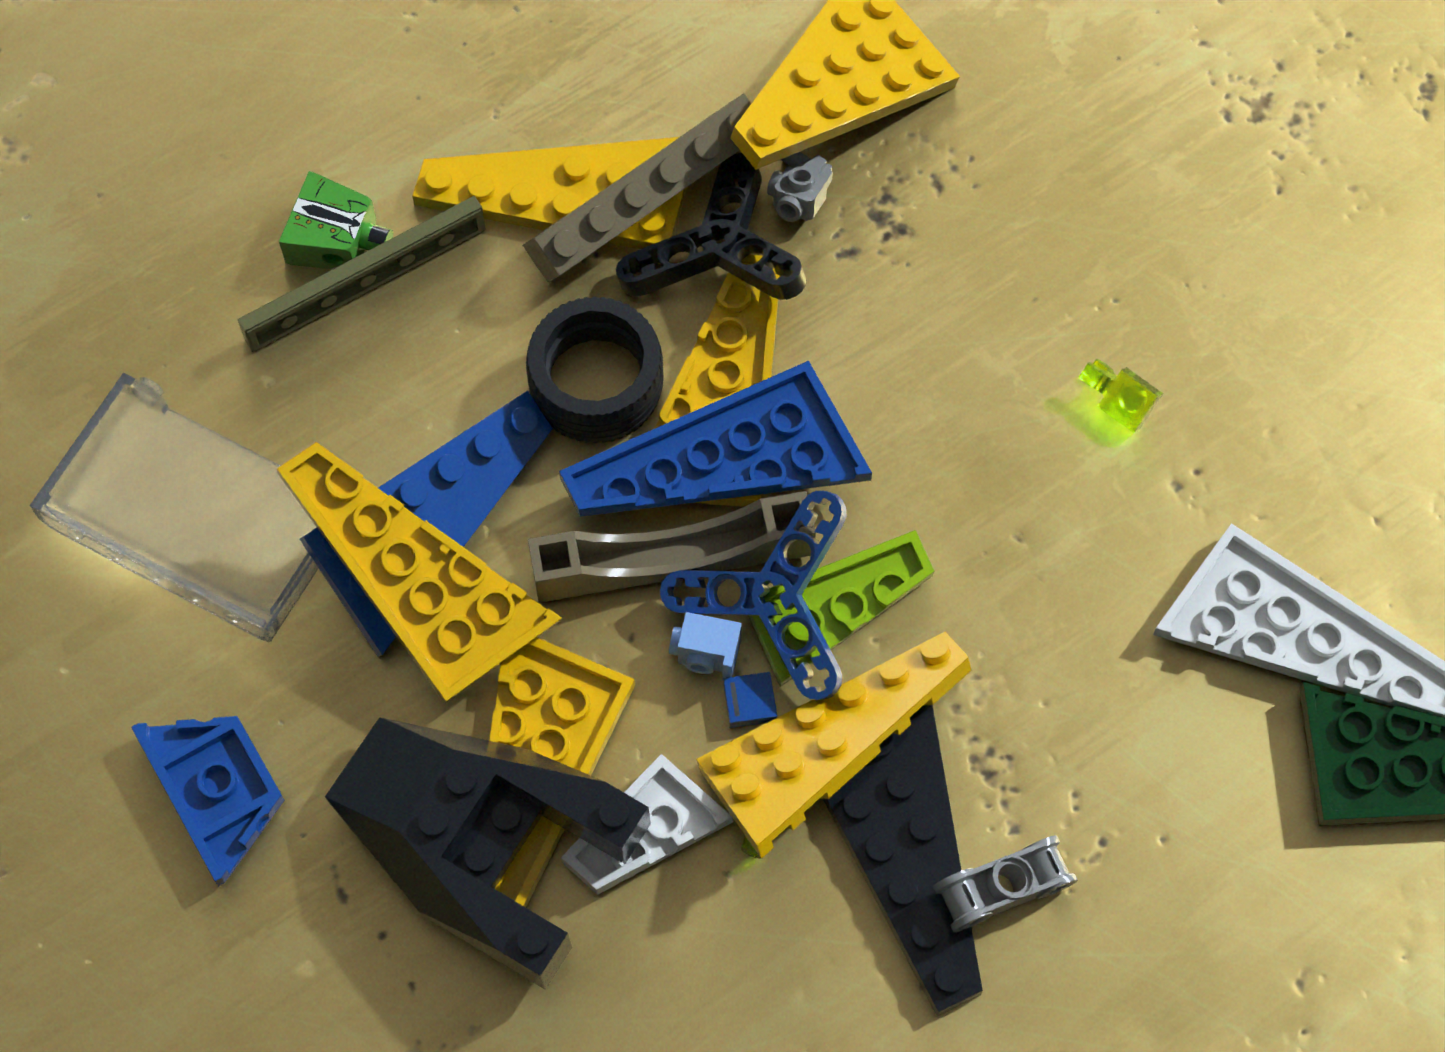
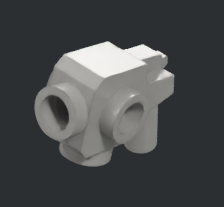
(801, 187)

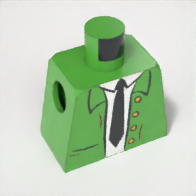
(330, 225)

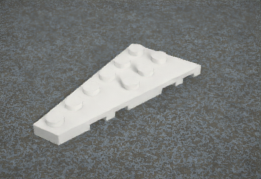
(1282, 619)

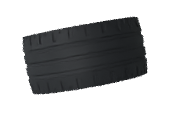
(599, 321)

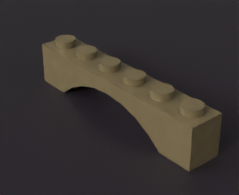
(637, 192)
(595, 563)

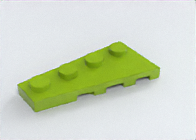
(849, 596)

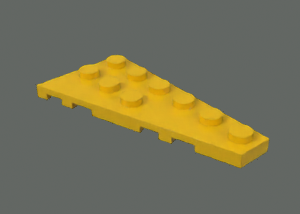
(546, 185)
(729, 354)
(818, 747)

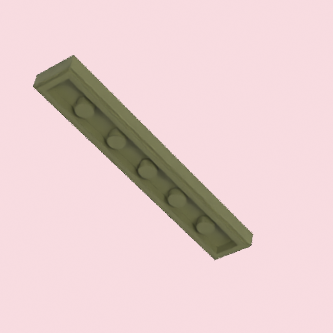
(362, 274)

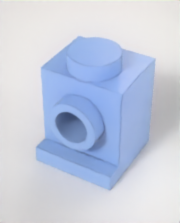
(707, 644)

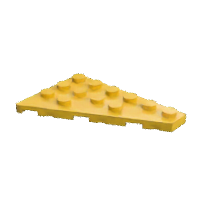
(841, 74)

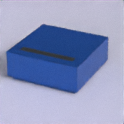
(749, 699)

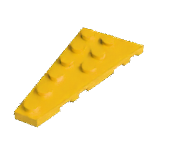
(428, 588)
(559, 710)

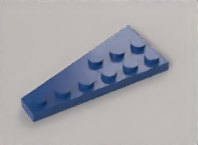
(747, 444)
(449, 490)

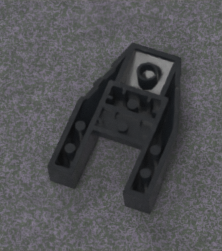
(454, 814)

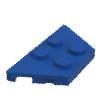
(214, 786)

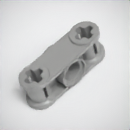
(978, 895)

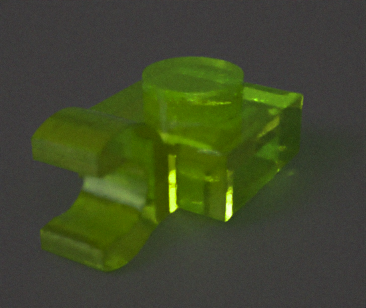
(1126, 395)

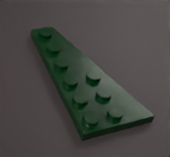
(1373, 760)

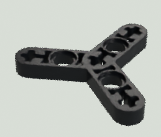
(726, 255)

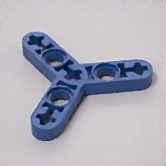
(779, 573)

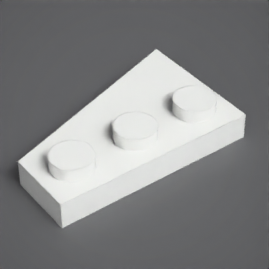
(678, 818)

